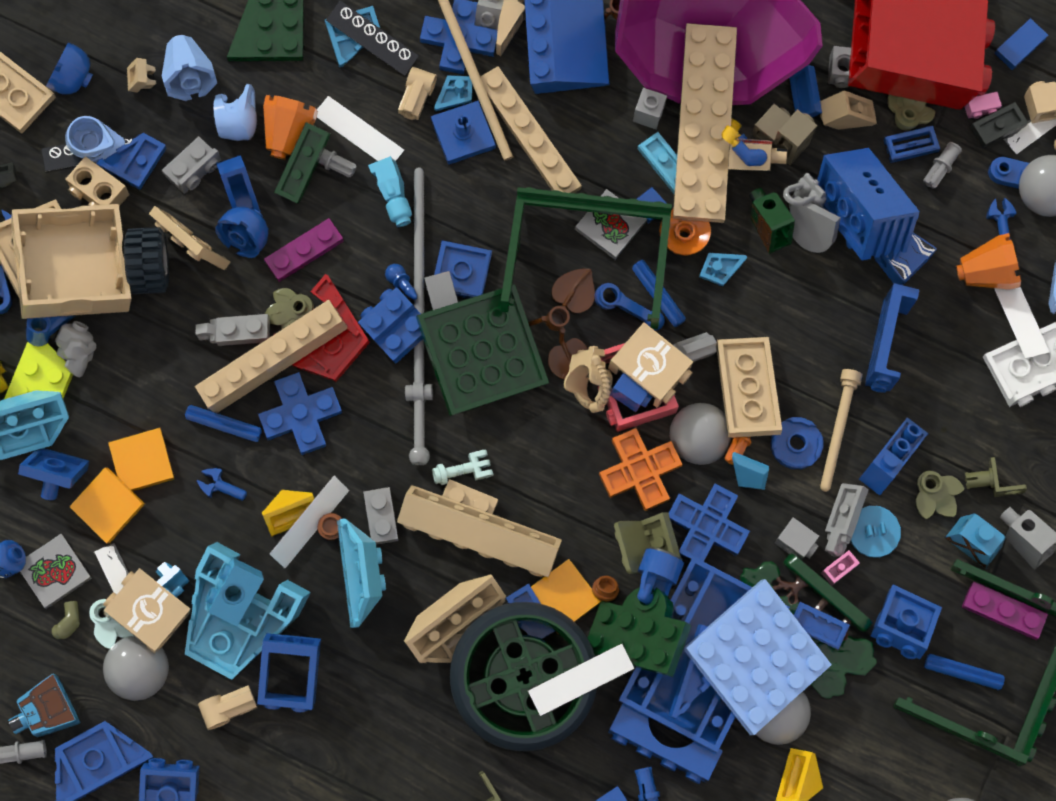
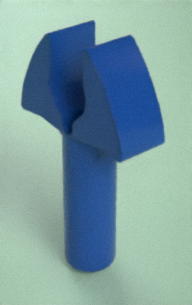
(1009, 211)
(220, 485)

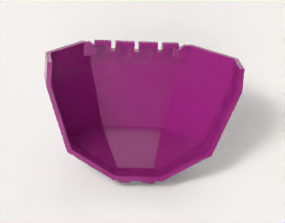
(771, 41)

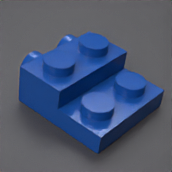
(393, 324)
(906, 622)
(168, 781)

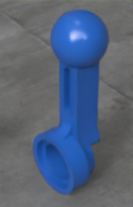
(624, 303)

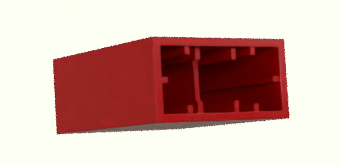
(922, 49)

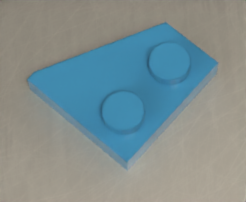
(344, 46)

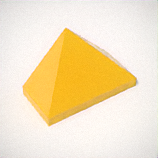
(286, 510)
(800, 778)

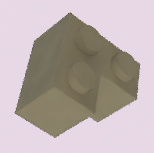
(786, 130)

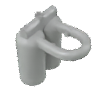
(808, 190)

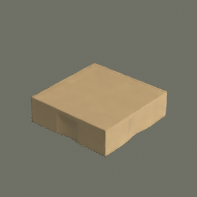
(70, 261)

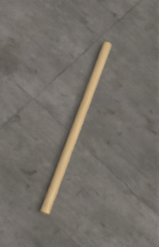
(476, 79)

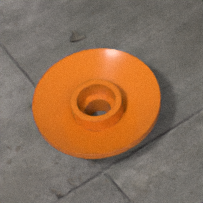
(698, 237)

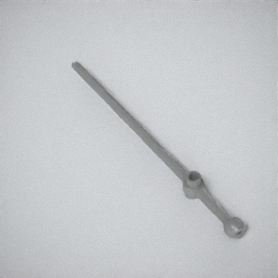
(419, 391)

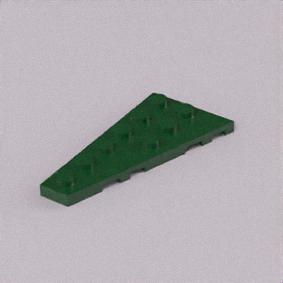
(269, 32)

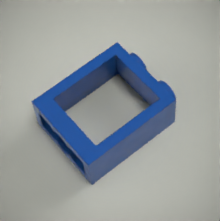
(295, 646)

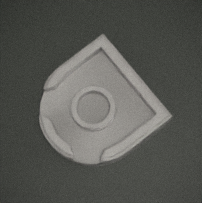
(814, 227)

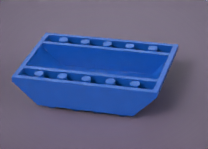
(698, 599)

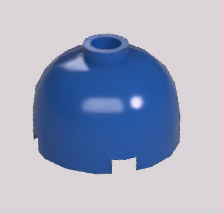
(70, 71)
(244, 230)

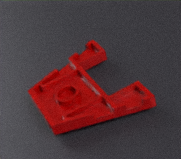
(341, 351)

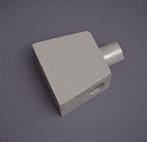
(1029, 536)

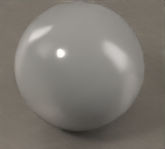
(1038, 185)
(700, 433)
(134, 669)
(788, 723)

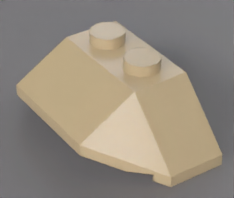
(445, 621)

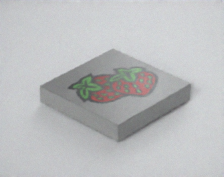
(609, 231)
(54, 571)

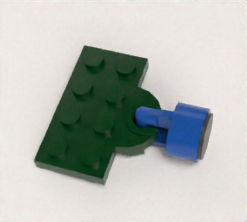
(645, 619)

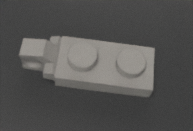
(235, 330)
(844, 518)

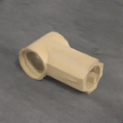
(418, 87)
(220, 709)

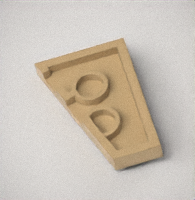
(183, 236)

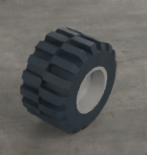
(146, 260)

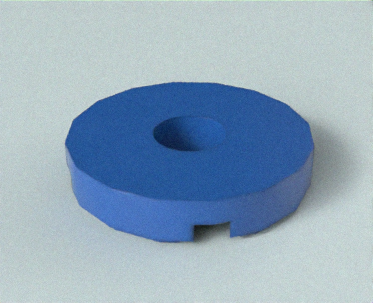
(791, 457)

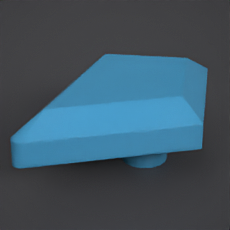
(455, 92)
(721, 267)
(750, 472)

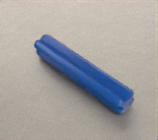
(668, 306)
(223, 423)
(964, 671)

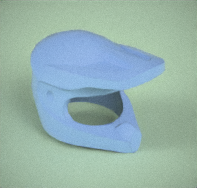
(236, 119)
(92, 139)

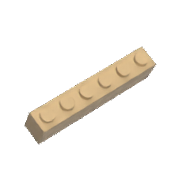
(271, 357)
(479, 531)

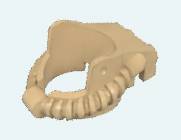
(576, 380)

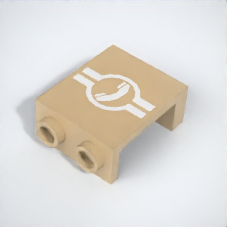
(652, 364)
(146, 609)

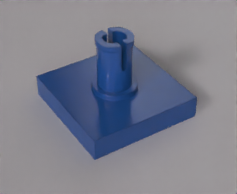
(463, 132)
(54, 470)

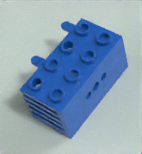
(871, 204)

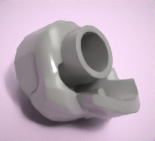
(75, 346)

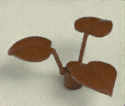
(576, 293)

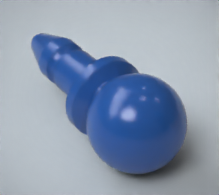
(397, 276)

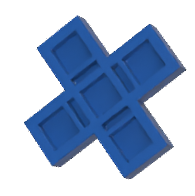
(478, 38)
(300, 413)
(708, 524)

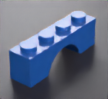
(633, 728)

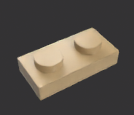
(470, 497)

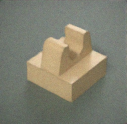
(137, 75)

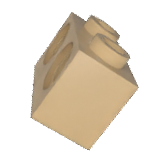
(101, 183)

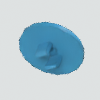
(876, 532)

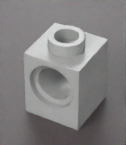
(839, 57)
(649, 108)
(797, 540)

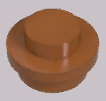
(328, 526)
(605, 588)

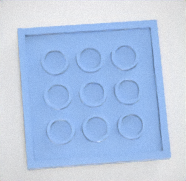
(757, 657)

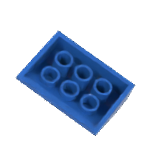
(566, 44)

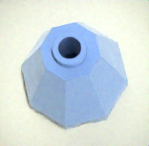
(186, 69)

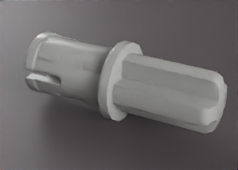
(337, 163)
(942, 165)
(23, 752)

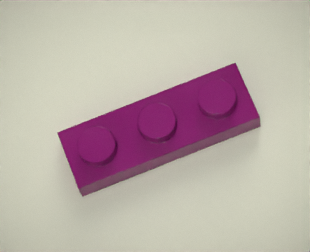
(303, 250)
(1004, 610)

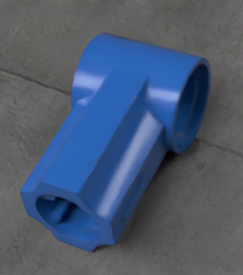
(48, 325)

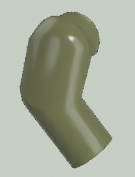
(69, 623)

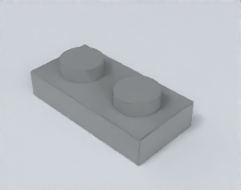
(380, 515)

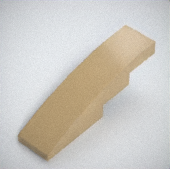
(509, 22)

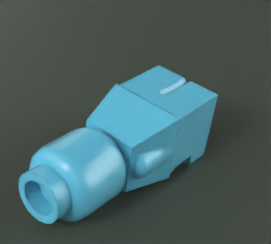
(392, 189)

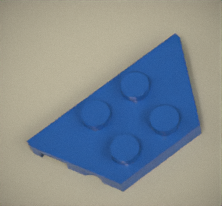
(94, 761)

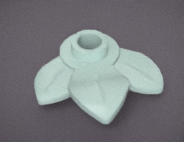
(106, 628)

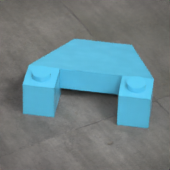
(228, 646)

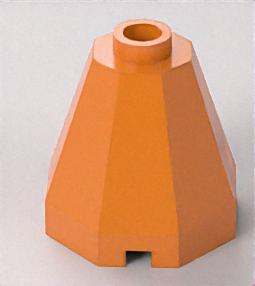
(284, 123)
(991, 265)

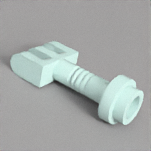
(441, 473)

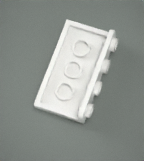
(1023, 377)

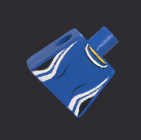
(909, 262)

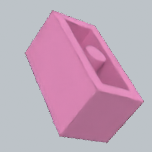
(983, 105)
(840, 568)

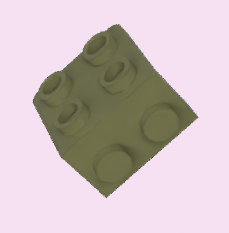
(638, 536)

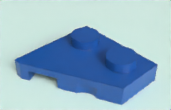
(134, 160)

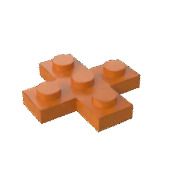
(640, 469)

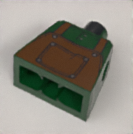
(771, 220)

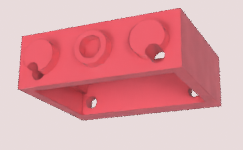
(614, 415)

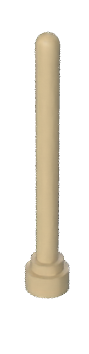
(850, 380)

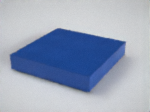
(467, 267)

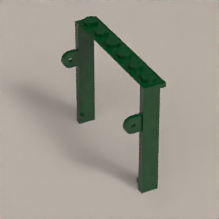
(588, 203)
(1042, 702)

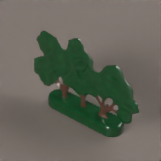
(854, 655)

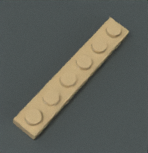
(529, 133)

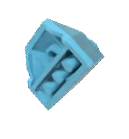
(30, 422)
(360, 571)

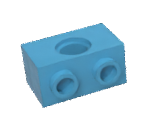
(233, 607)

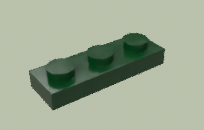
(302, 163)

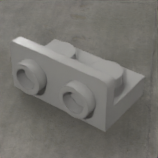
(191, 165)

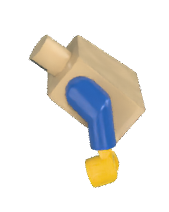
(750, 153)

